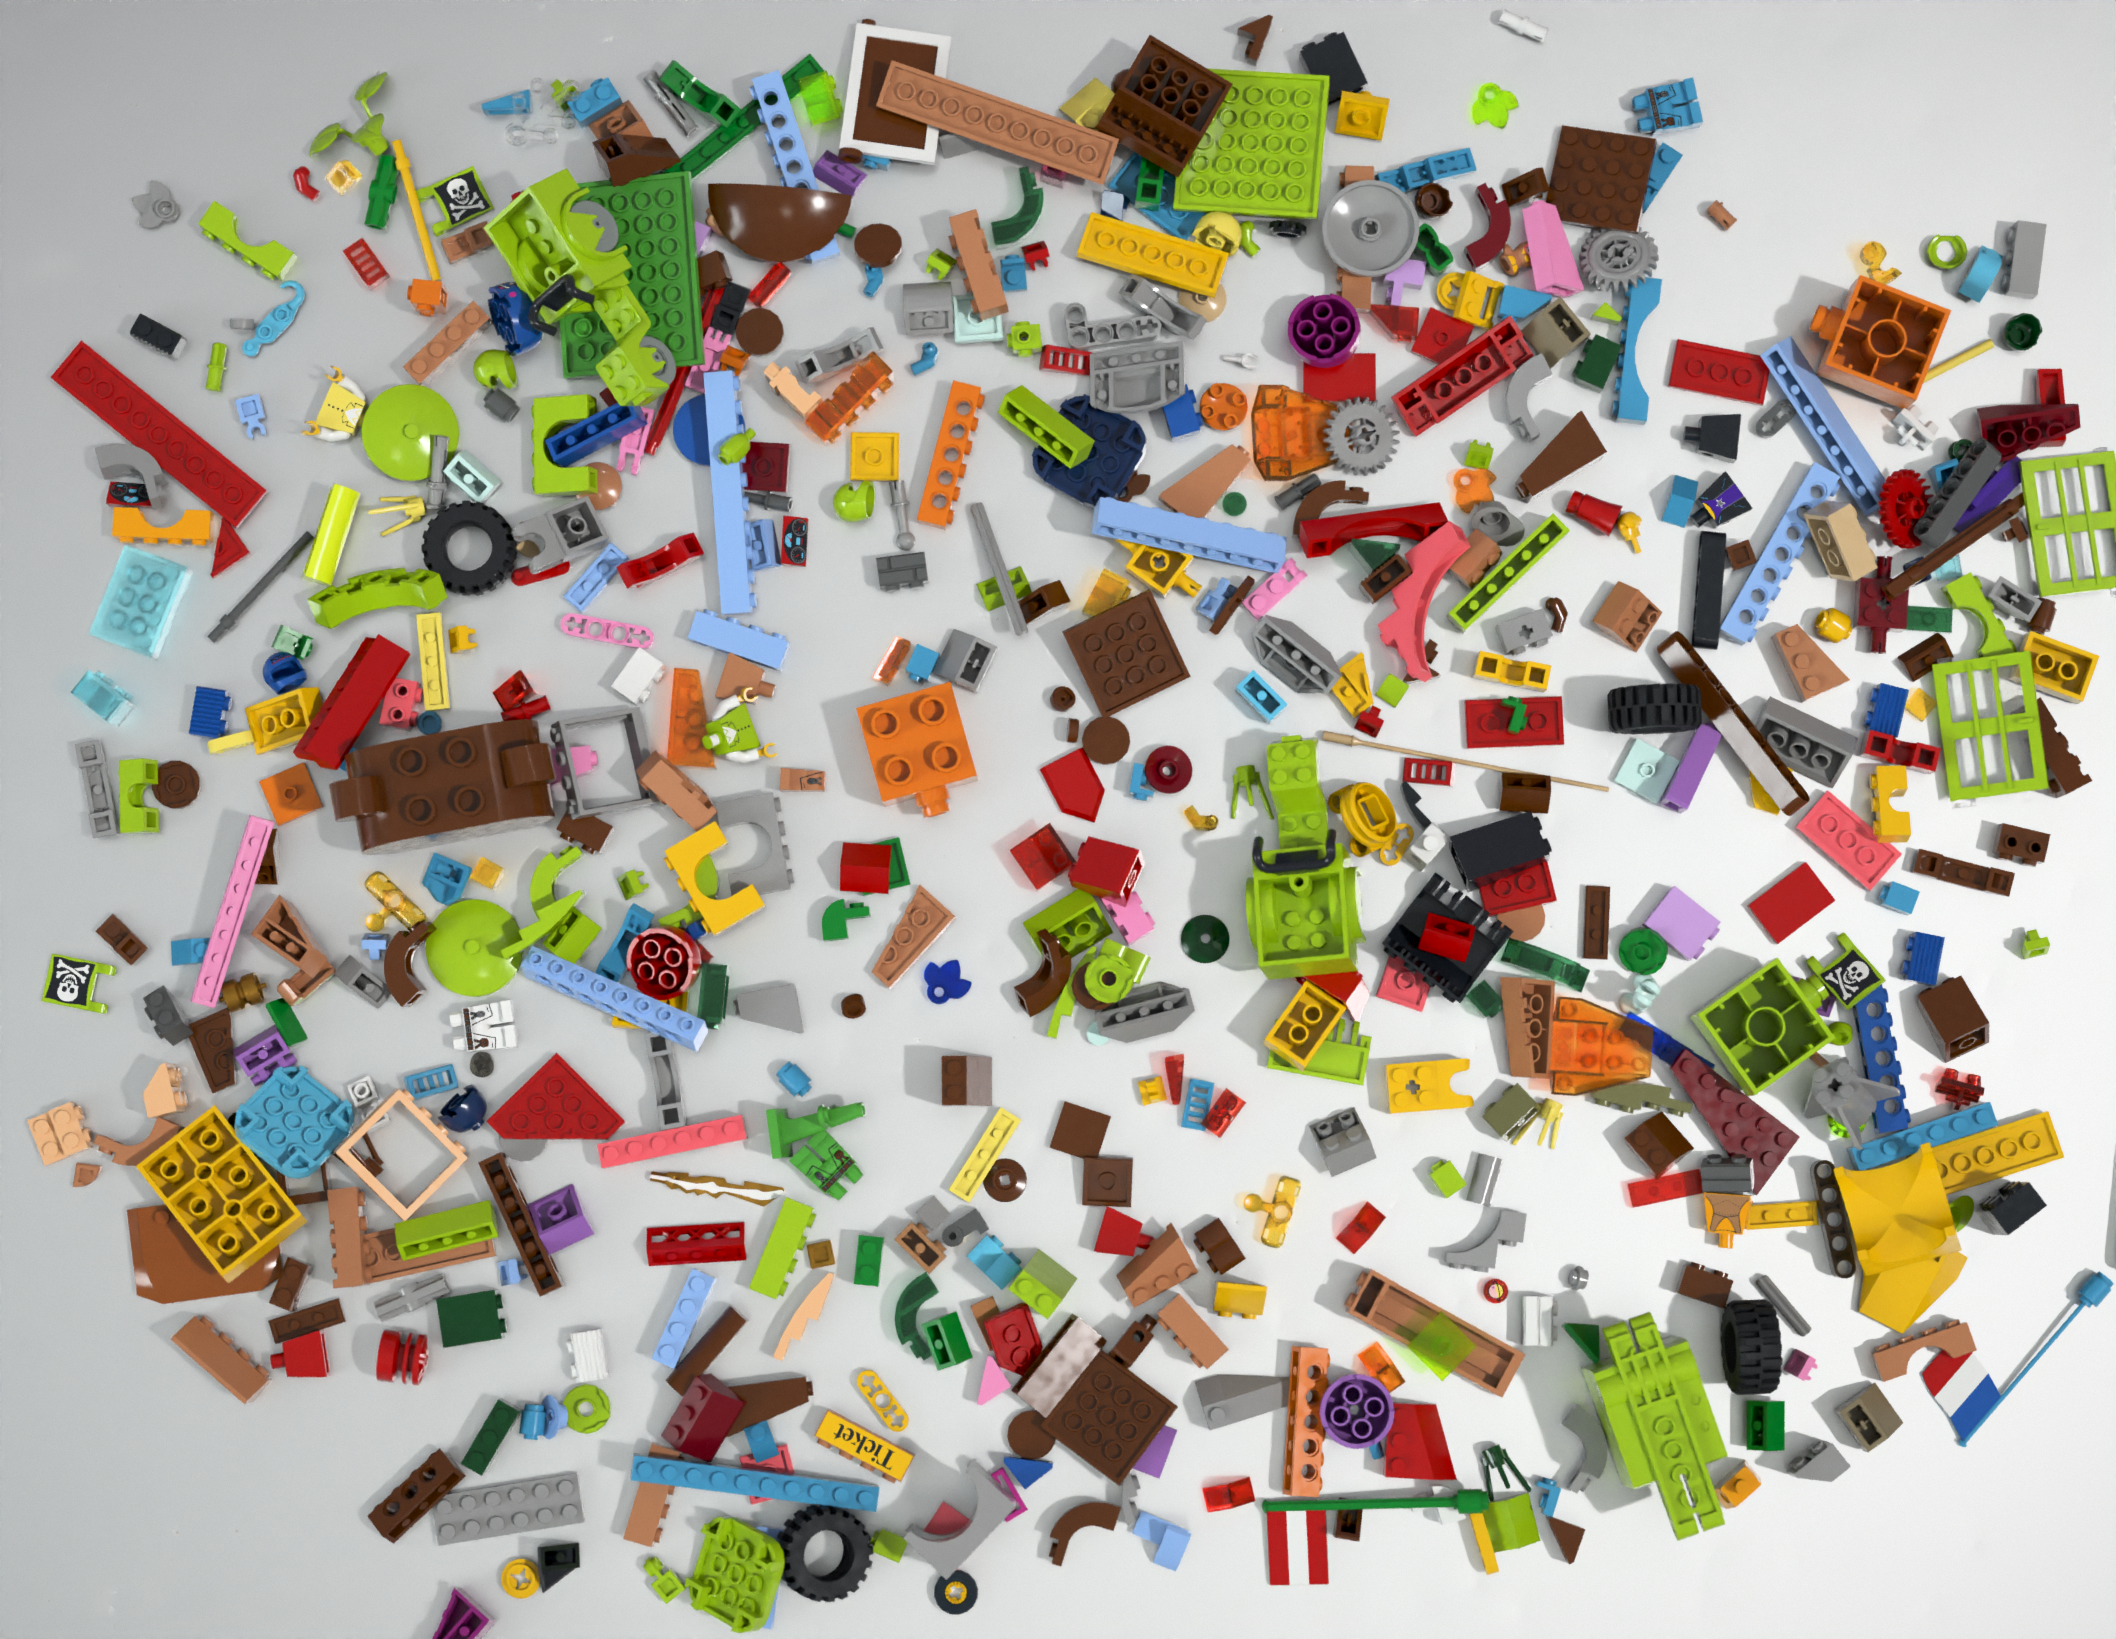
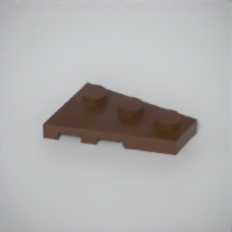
(214, 1049)

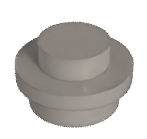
(1578, 1278)

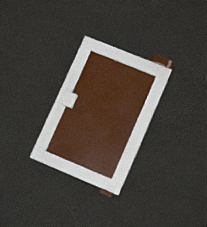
(875, 130)

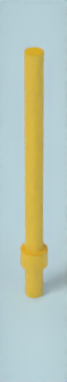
(403, 165)

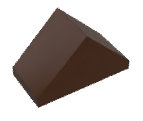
(1348, 1524)
(1567, 1536)

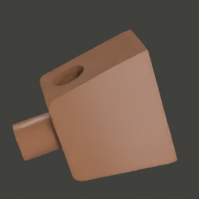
(740, 674)

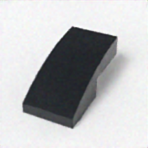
(730, 308)
(1410, 799)

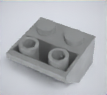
(965, 660)
(1343, 1142)
(1820, 1464)

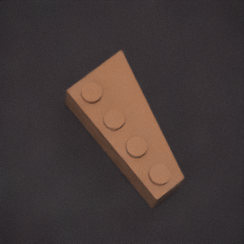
(977, 264)
(1528, 1024)
(349, 1237)

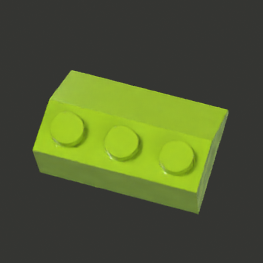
(1073, 920)

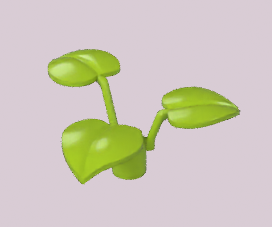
(368, 134)

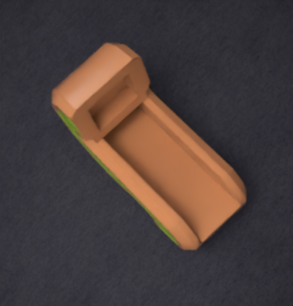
(302, 985)

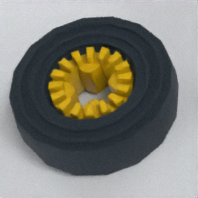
(952, 1604)

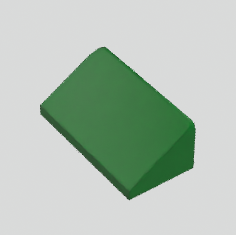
(286, 1022)

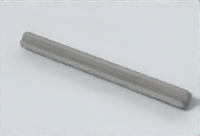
(999, 569)

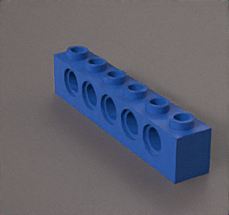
(1873, 1071)

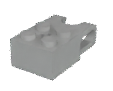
(556, 534)

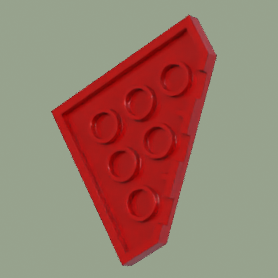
(555, 1107)

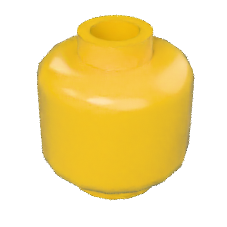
(1833, 625)

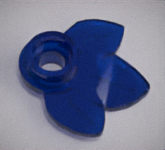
(946, 978)

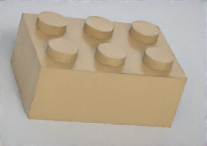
(1840, 540)

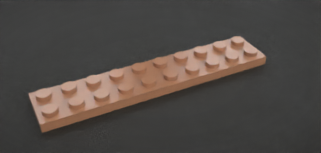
(997, 122)

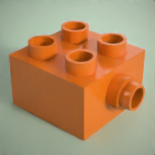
(1880, 341)
(918, 748)

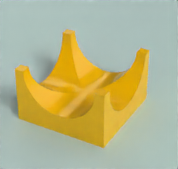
(1899, 1212)

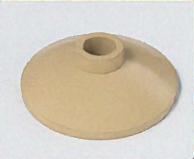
(1209, 309)

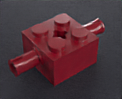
(1869, 614)

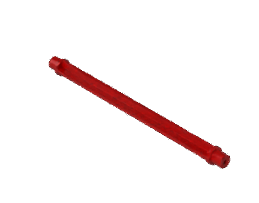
(676, 387)

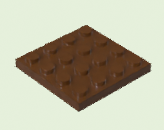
(1601, 178)
(1126, 653)
(1109, 1417)

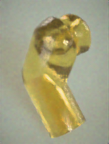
(1201, 822)

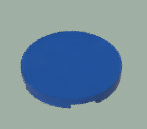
(691, 430)

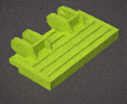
(1334, 1059)

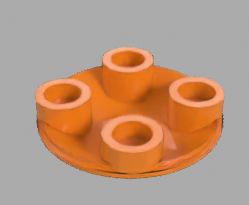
(1223, 406)

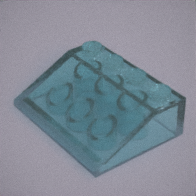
(141, 602)

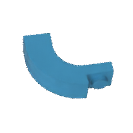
(614, 962)

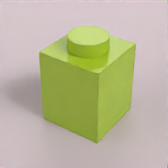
(1446, 1178)
(888, 1544)

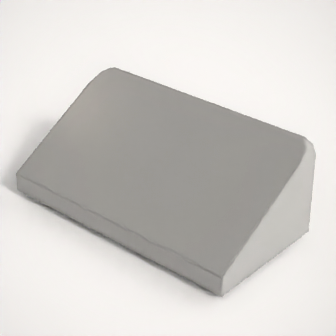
(955, 145)

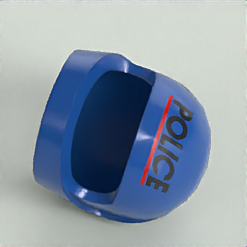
(283, 672)

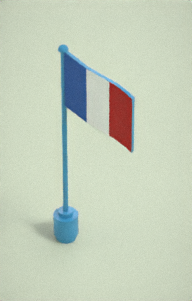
(1966, 1387)

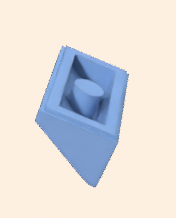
(764, 545)

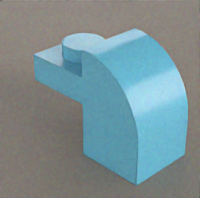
(1981, 274)

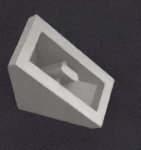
(2013, 600)

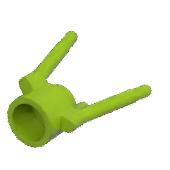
(1246, 776)

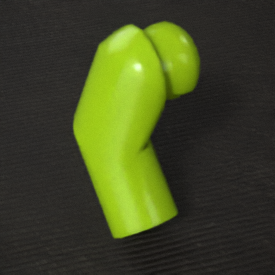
(1246, 242)

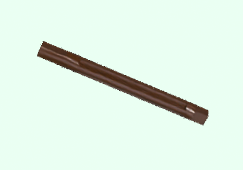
(1953, 547)

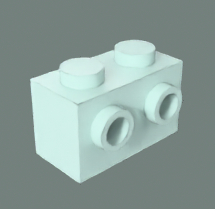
(472, 476)

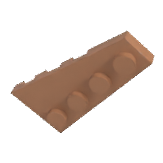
(919, 928)

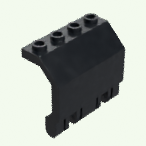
(1448, 974)

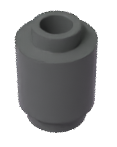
(501, 405)

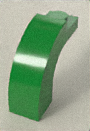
(698, 96)

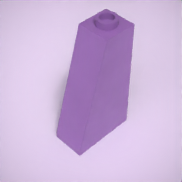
(1691, 768)

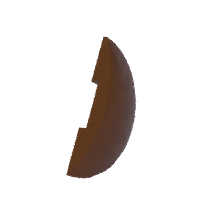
(777, 220)

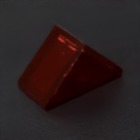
(514, 691)
(1361, 1227)
(1228, 1494)

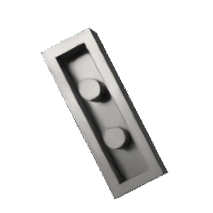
(2024, 259)

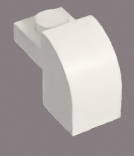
(1446, 1514)

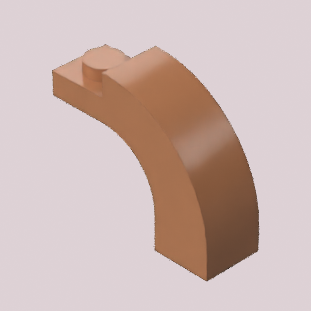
(133, 1155)

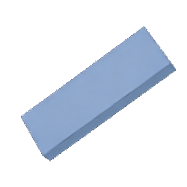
(595, 577)

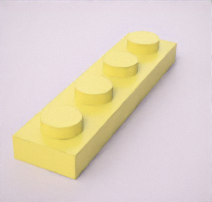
(433, 661)
(984, 1154)

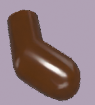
(1560, 613)

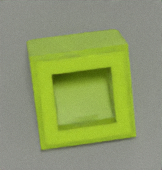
(1607, 315)
(1392, 690)

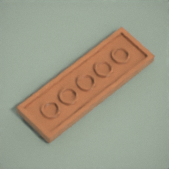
(388, 1262)

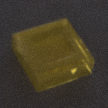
(1920, 704)

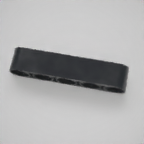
(1708, 590)

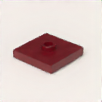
(768, 467)

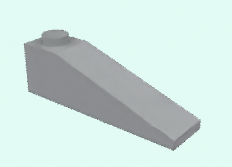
(1238, 1398)

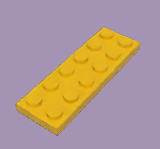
(1152, 255)
(1997, 1152)

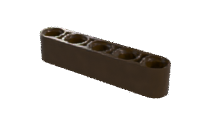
(1840, 1229)

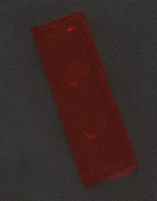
(1665, 1188)

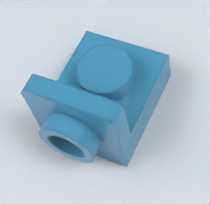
(1013, 274)
(1138, 779)
(1549, 1500)

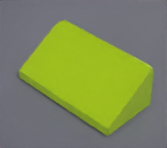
(991, 593)

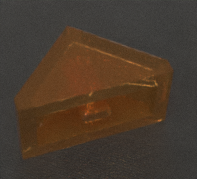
(1381, 1367)

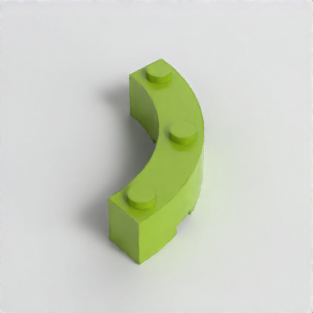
(377, 591)

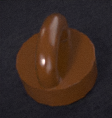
(853, 1006)

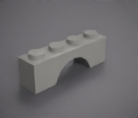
(666, 1081)

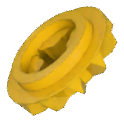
(1444, 289)
(510, 1584)

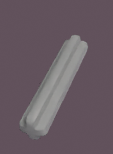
(1783, 1305)

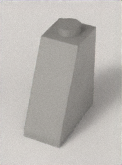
(771, 1007)

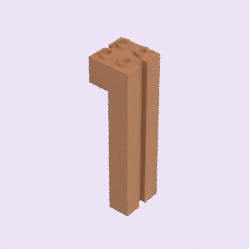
(1406, 1314)

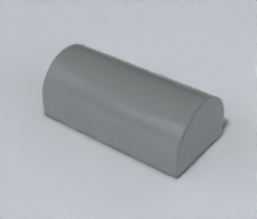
(1484, 1180)

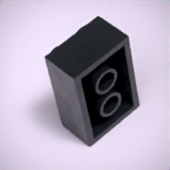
(2010, 1207)

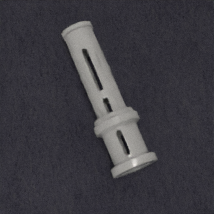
(437, 484)

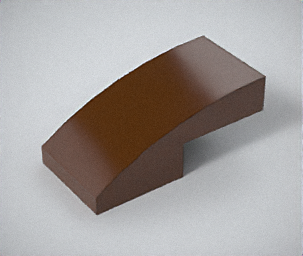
(121, 939)

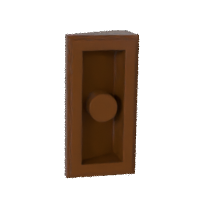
(1920, 658)

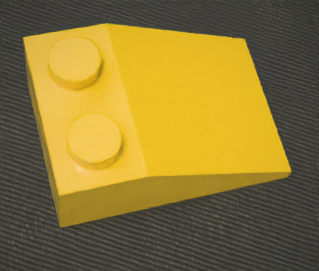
(283, 719)
(1239, 1298)

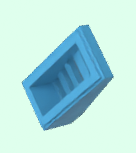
(504, 105)
(453, 1084)
(1199, 1084)

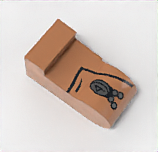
(802, 780)

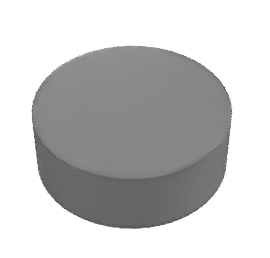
(242, 324)

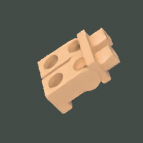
(786, 384)

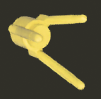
(412, 505)
(1550, 1112)

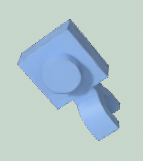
(1214, 602)

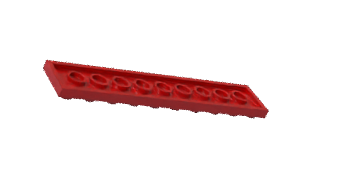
(159, 433)

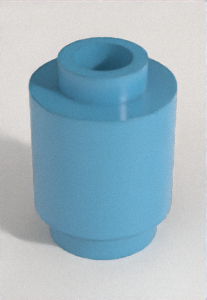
(794, 1079)
(532, 1421)

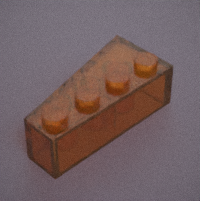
(851, 400)
(688, 723)

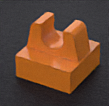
(734, 358)

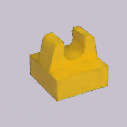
(459, 639)
(1152, 1090)

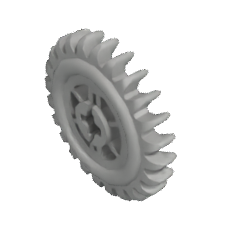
(1619, 266)
(1381, 426)

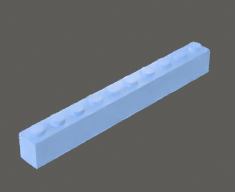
(729, 496)

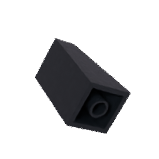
(1499, 850)

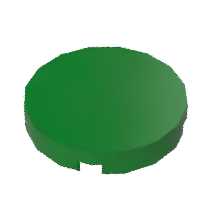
(1643, 951)

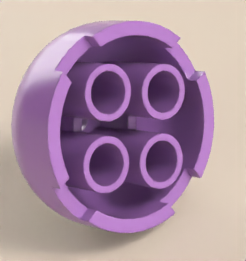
(1373, 1416)

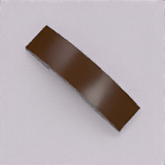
(1963, 873)

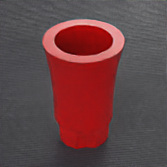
(1594, 511)

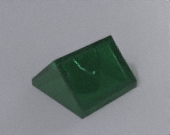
(1372, 553)

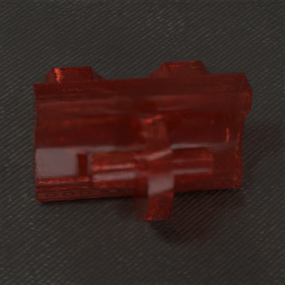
(1958, 1091)
(1223, 1113)

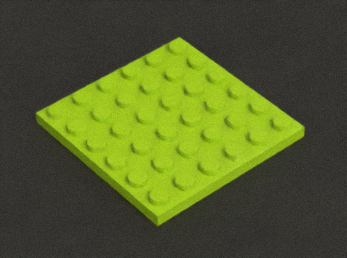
(1260, 148)

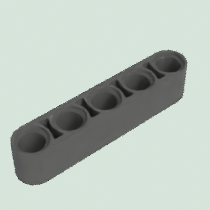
(1957, 493)

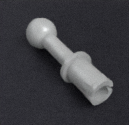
(905, 539)

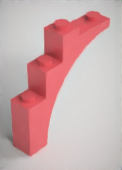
(1413, 596)

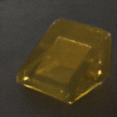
(343, 176)

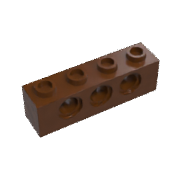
(428, 1493)

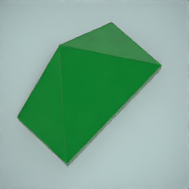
(1586, 1337)

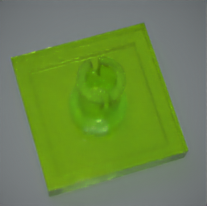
(1441, 1346)

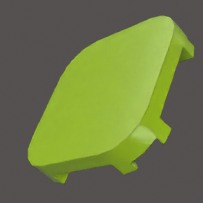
(736, 1574)

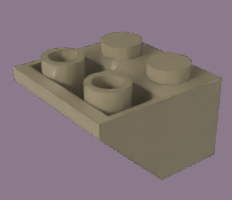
(1555, 332)
(1869, 1417)

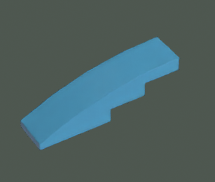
(1432, 169)

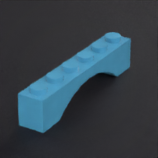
(1632, 399)
(1935, 1131)

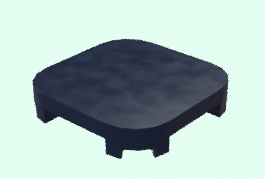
(1111, 462)

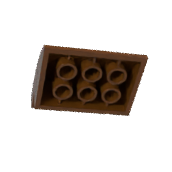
(1164, 106)

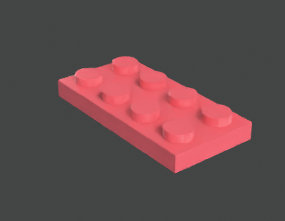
(1847, 840)

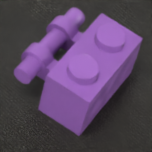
(261, 1052)

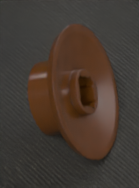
(1017, 1178)

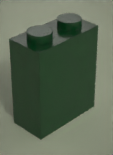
(471, 1318)

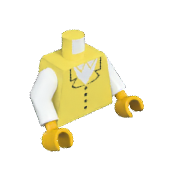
(341, 411)

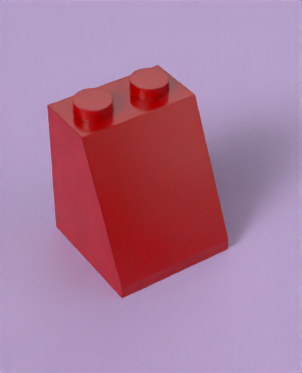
(1106, 870)

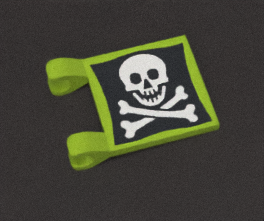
(459, 198)
(1848, 976)
(73, 981)

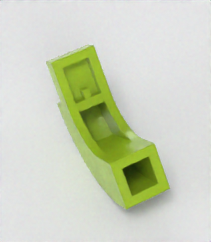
(545, 876)
(708, 884)

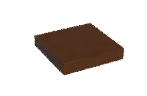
(1079, 1131)
(1107, 1181)

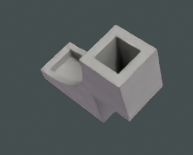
(1171, 314)
(1508, 1228)

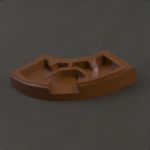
(1232, 605)

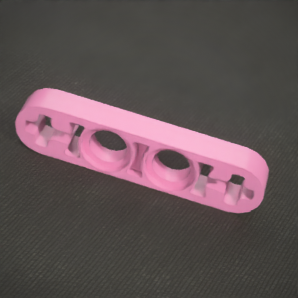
(607, 631)

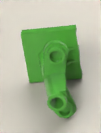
(785, 1131)

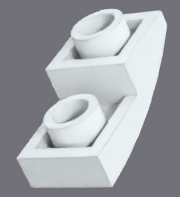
(367, 1100)

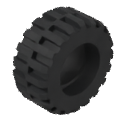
(459, 517)
(1654, 709)
(1751, 1347)
(854, 1558)

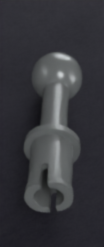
(771, 501)

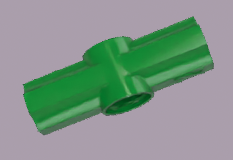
(382, 193)

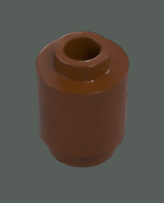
(2043, 617)

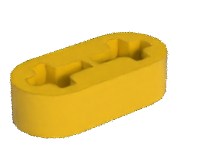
(1401, 848)

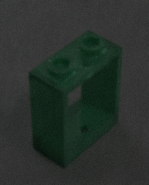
(713, 994)

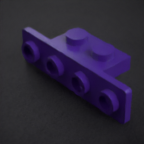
(1991, 494)

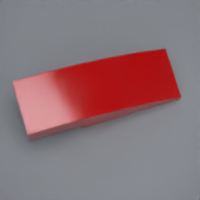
(2050, 391)

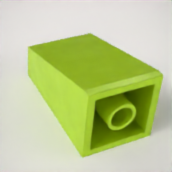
(1043, 1284)

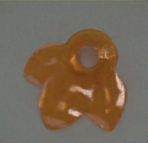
(1476, 490)

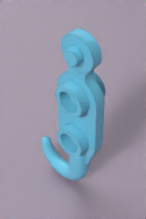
(275, 321)

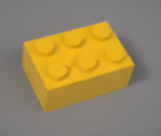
(2059, 667)
(1304, 1025)

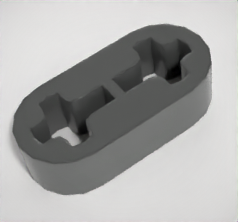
(1772, 414)

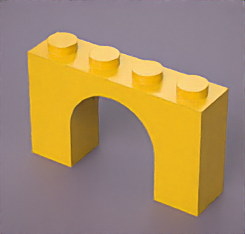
(686, 858)

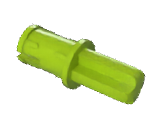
(216, 367)

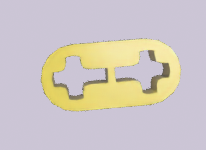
(230, 742)

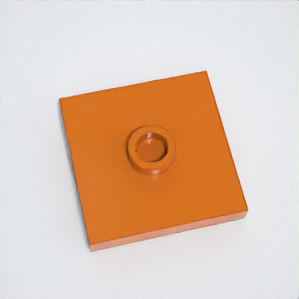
(291, 794)

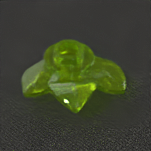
(1493, 109)

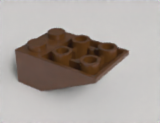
(632, 157)

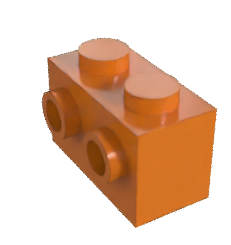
(428, 297)

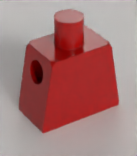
(1120, 1234)
(304, 1356)

